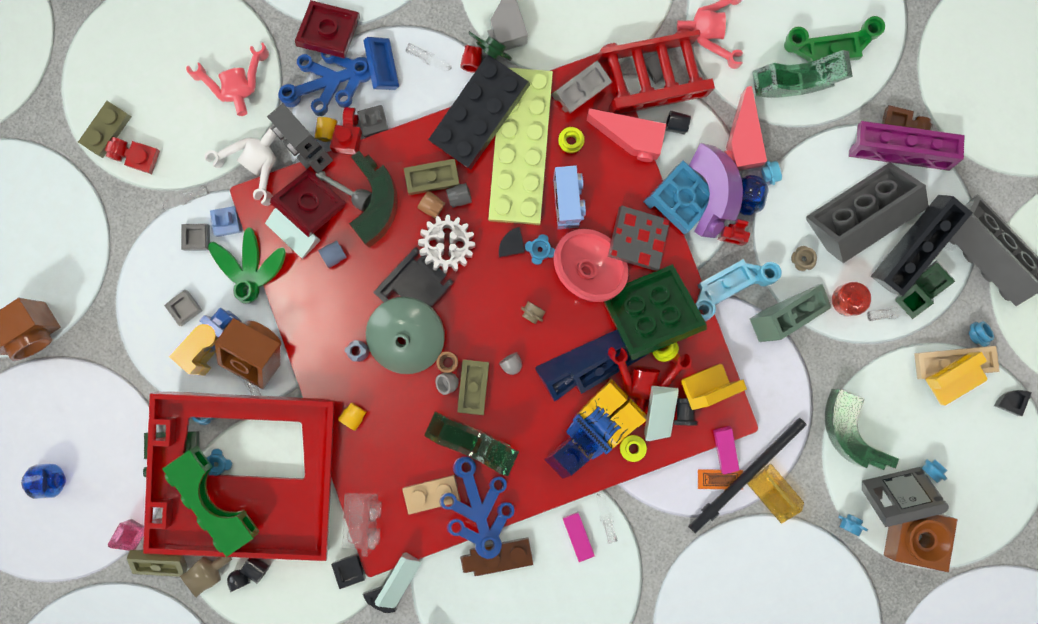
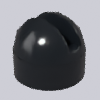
(236, 580)

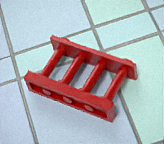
(648, 96)

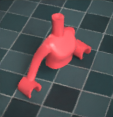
(712, 26)
(233, 81)

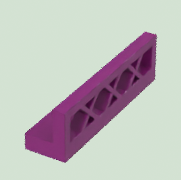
(908, 146)

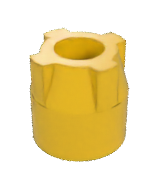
(325, 128)
(352, 416)

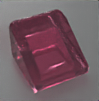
(127, 535)

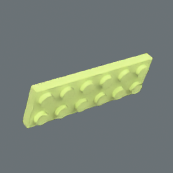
(522, 154)

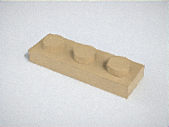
(931, 362)

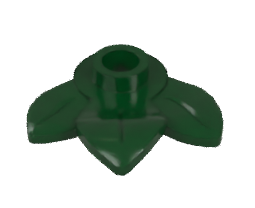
(491, 47)

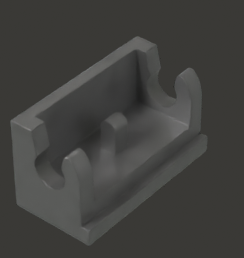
(582, 87)

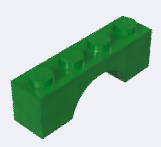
(226, 528)

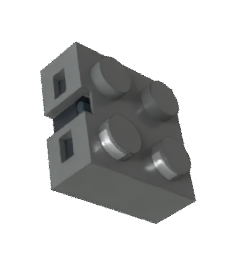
(298, 139)

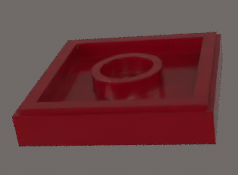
(327, 29)
(307, 202)

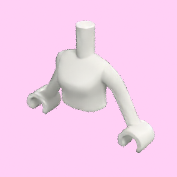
(256, 158)

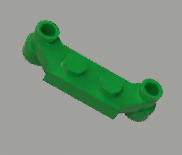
(819, 47)

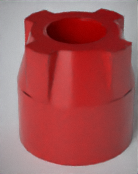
(471, 58)

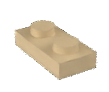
(427, 494)

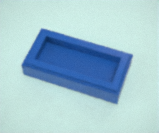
(381, 63)

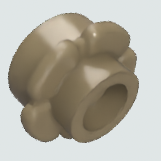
(810, 255)
(533, 312)

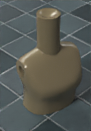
(204, 574)

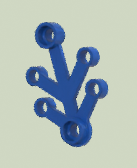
(329, 80)
(478, 511)

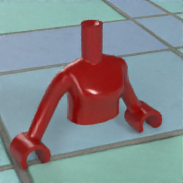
(644, 377)

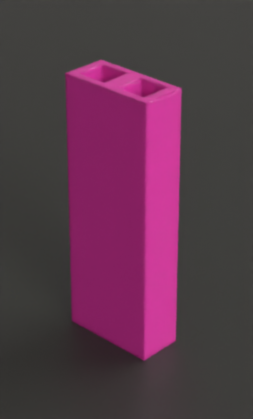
(726, 450)
(578, 537)

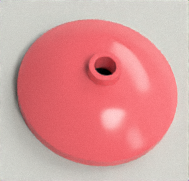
(588, 252)

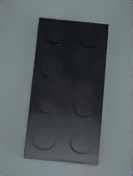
(479, 111)

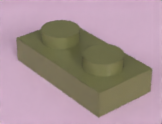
(105, 125)
(431, 176)
(473, 387)
(156, 564)

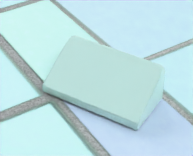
(291, 234)
(660, 412)
(398, 581)

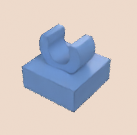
(225, 221)

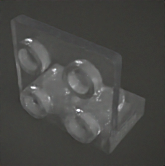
(360, 522)

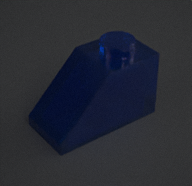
(572, 454)

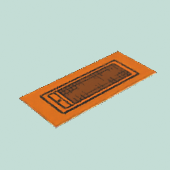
(715, 479)

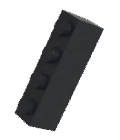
(921, 244)

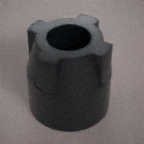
(677, 122)
(255, 569)

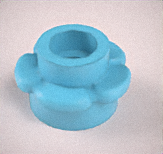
(771, 172)

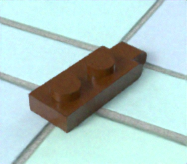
(511, 556)

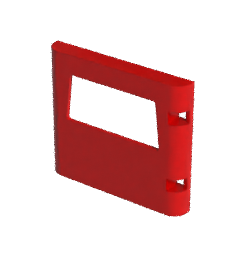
(285, 510)

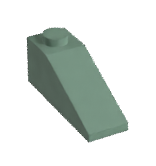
(790, 315)

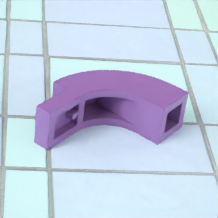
(724, 188)

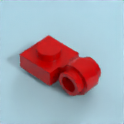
(137, 157)

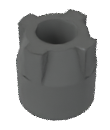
(459, 195)

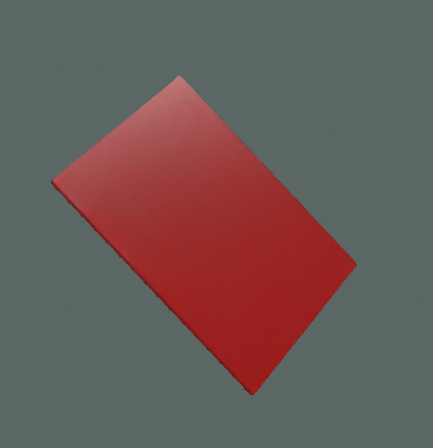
(482, 320)

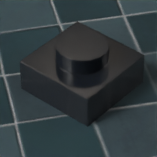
(348, 571)

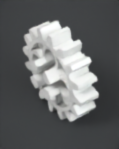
(435, 233)

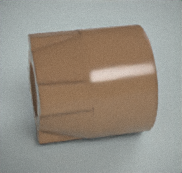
(431, 205)
(440, 360)

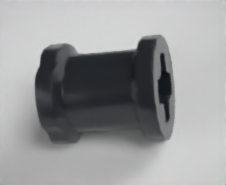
(685, 414)

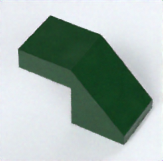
(927, 286)

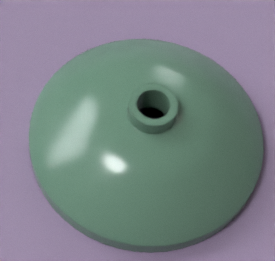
(416, 324)

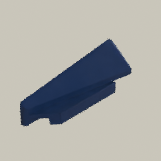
(583, 366)

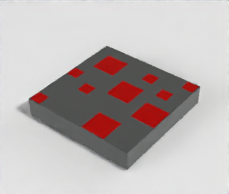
(638, 238)

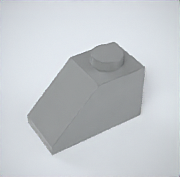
(508, 25)

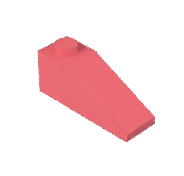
(633, 134)
(745, 139)

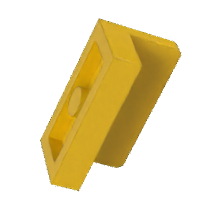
(958, 378)
(710, 387)

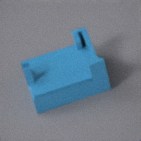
(681, 197)

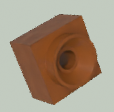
(25, 328)
(249, 351)
(933, 548)

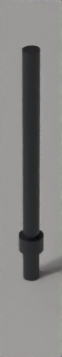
(711, 511)

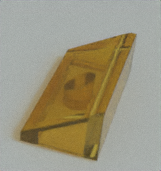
(776, 494)

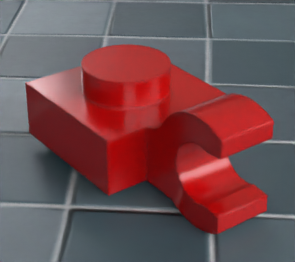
(347, 137)
(735, 233)

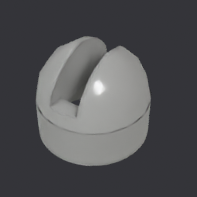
(511, 364)
(446, 383)

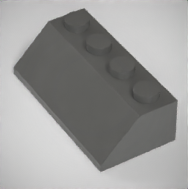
(868, 211)
(998, 252)

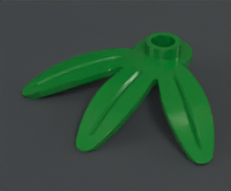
(249, 276)

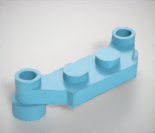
(731, 281)

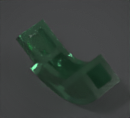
(791, 80)
(383, 206)
(842, 429)
(472, 443)

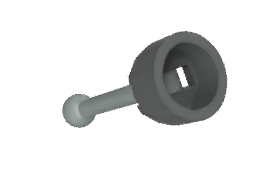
(360, 198)

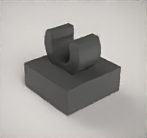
(372, 120)

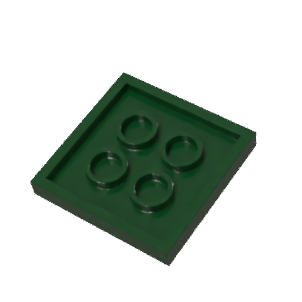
(654, 312)

